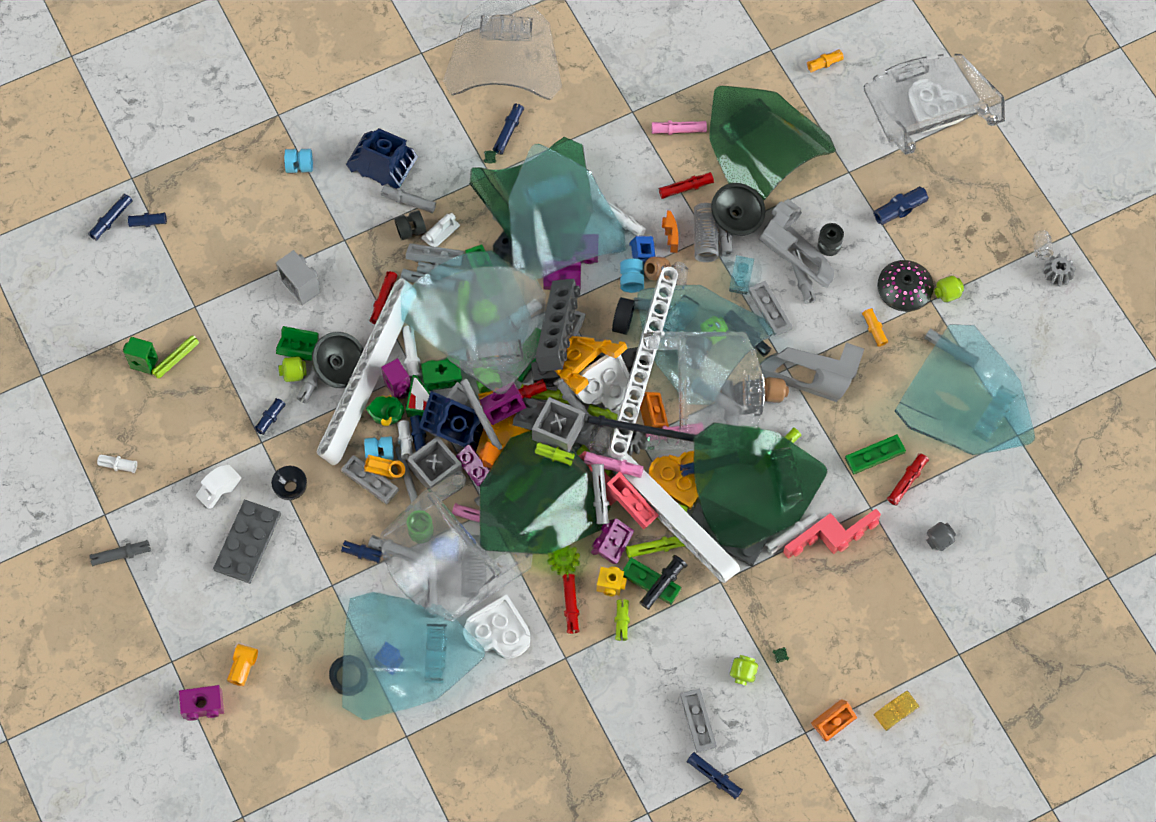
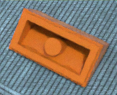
(653, 410)
(834, 719)

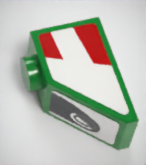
(417, 398)

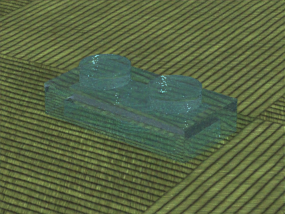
(741, 275)

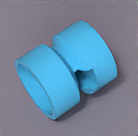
(298, 160)
(632, 275)
(372, 447)

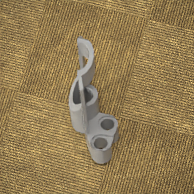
(781, 236)
(831, 375)

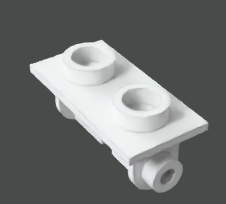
(441, 230)

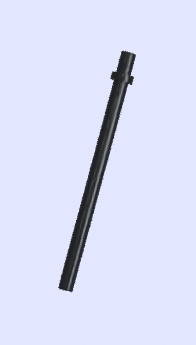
(602, 421)

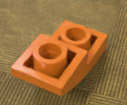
(671, 231)
(489, 455)

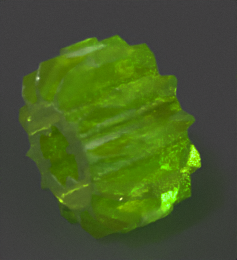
(570, 563)

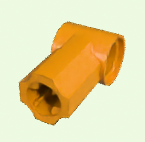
(383, 467)
(243, 659)

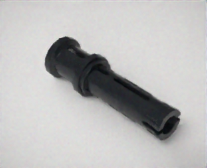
(668, 575)

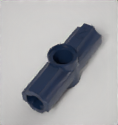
(901, 205)

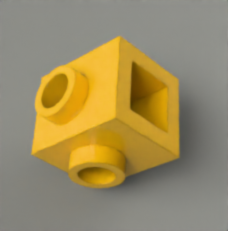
(611, 581)

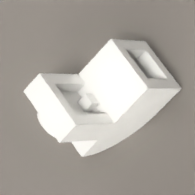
(216, 483)

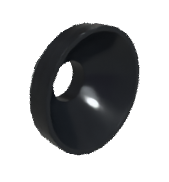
(285, 475)

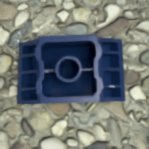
(382, 158)
(451, 421)

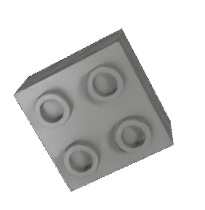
(298, 277)
(558, 425)
(433, 463)

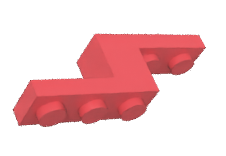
(622, 491)
(832, 534)

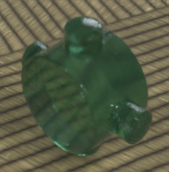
(490, 156)
(780, 655)

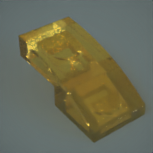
(896, 710)

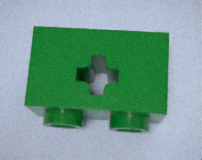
(140, 355)
(434, 380)

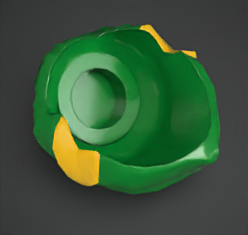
(386, 410)

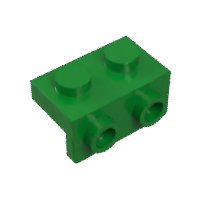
(297, 343)

